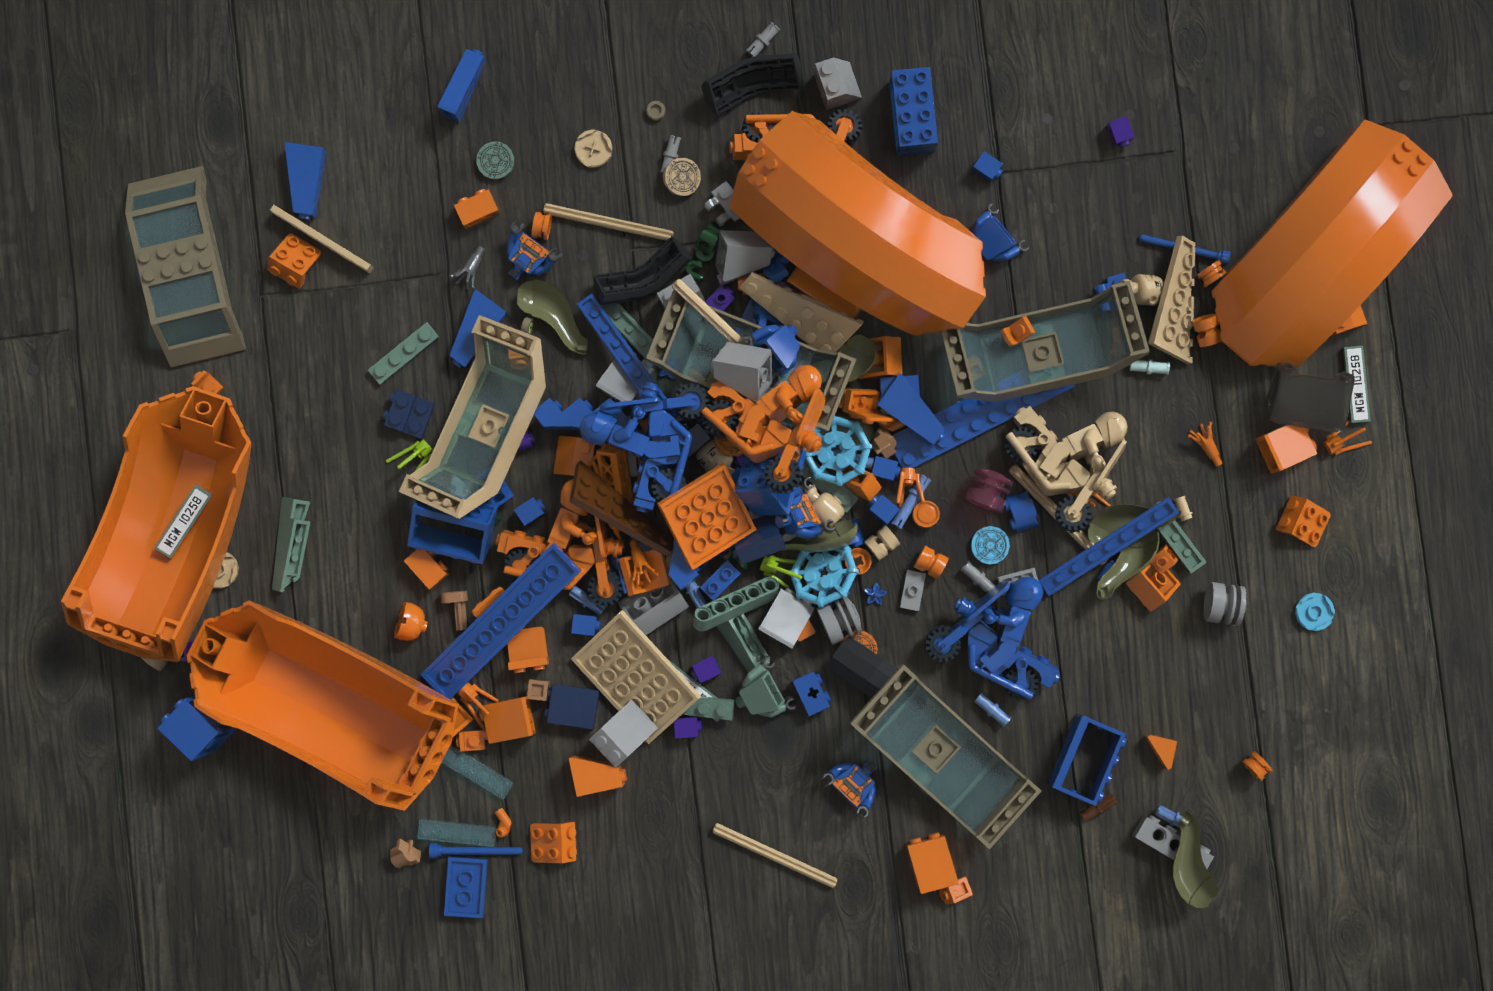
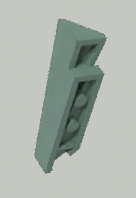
(290, 542)
(743, 641)

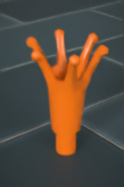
(1207, 443)
(640, 563)

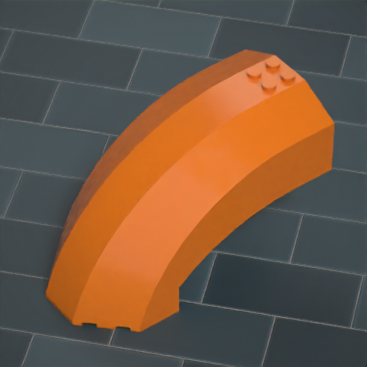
(858, 229)
(1329, 247)
(124, 586)
(321, 702)

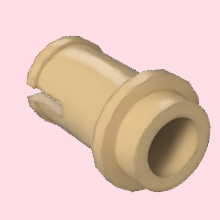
(1182, 505)

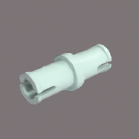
(1150, 367)

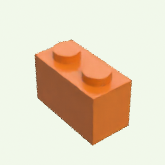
(476, 208)
(427, 568)

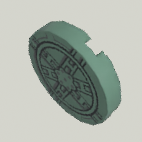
(495, 160)

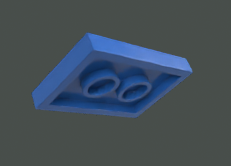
(465, 887)

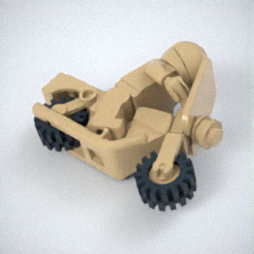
(1057, 466)

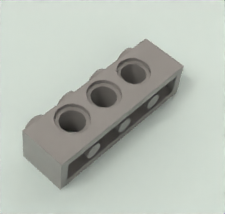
(1145, 830)

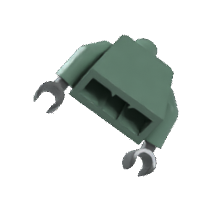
(762, 694)

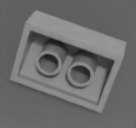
(653, 607)

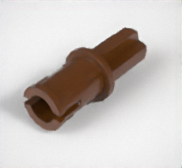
(1093, 811)

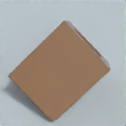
(538, 689)

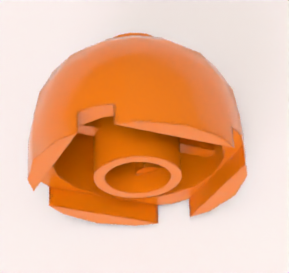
(410, 622)

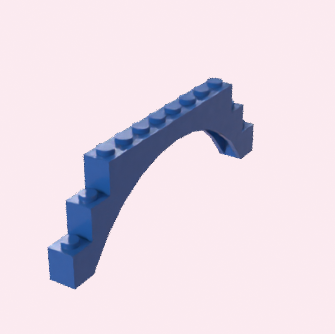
(552, 418)

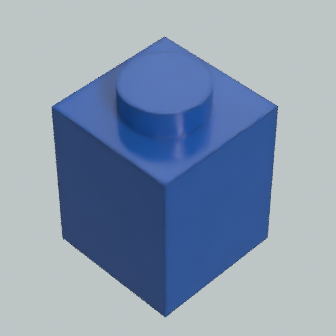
(987, 167)
(885, 468)
(530, 511)
(585, 625)

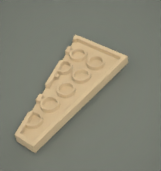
(1176, 304)

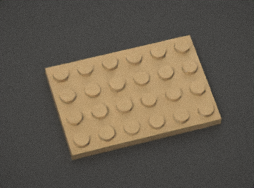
(631, 667)

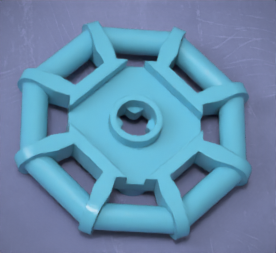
(847, 456)
(827, 582)

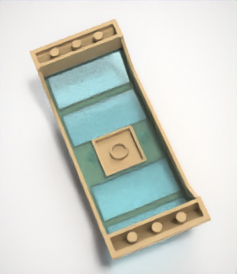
(484, 422)

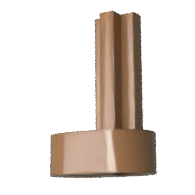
(459, 599)

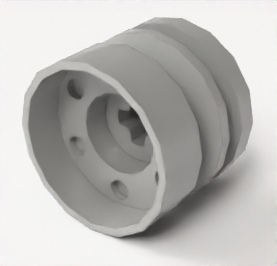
(1229, 604)
(839, 620)

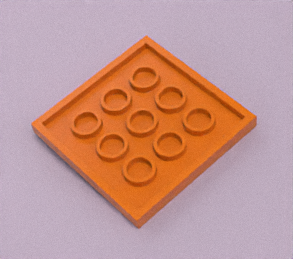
(706, 516)

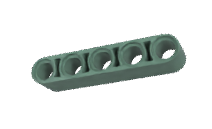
(730, 610)

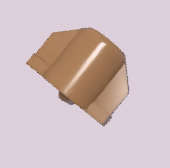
(883, 442)
(404, 854)

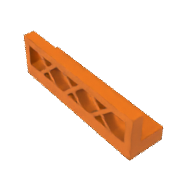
(619, 471)

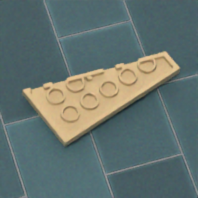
(813, 319)

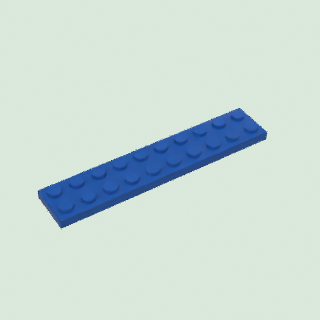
(963, 423)
(501, 621)

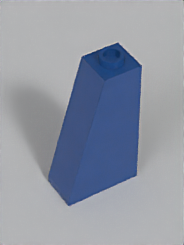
(462, 85)
(305, 177)
(464, 348)
(910, 409)

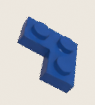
(776, 270)

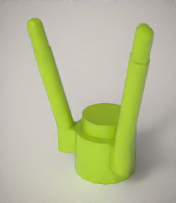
(421, 450)
(770, 565)

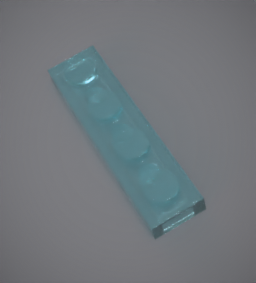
(477, 772)
(457, 833)

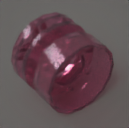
(989, 490)

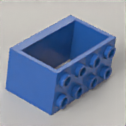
(913, 111)
(756, 492)
(451, 543)
(193, 730)
(1069, 750)

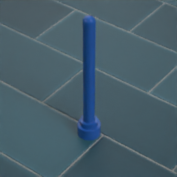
(1222, 255)
(437, 851)

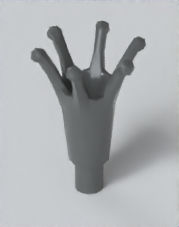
(469, 268)

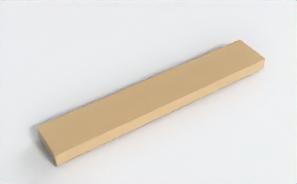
(321, 239)

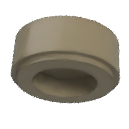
(656, 110)
(527, 325)

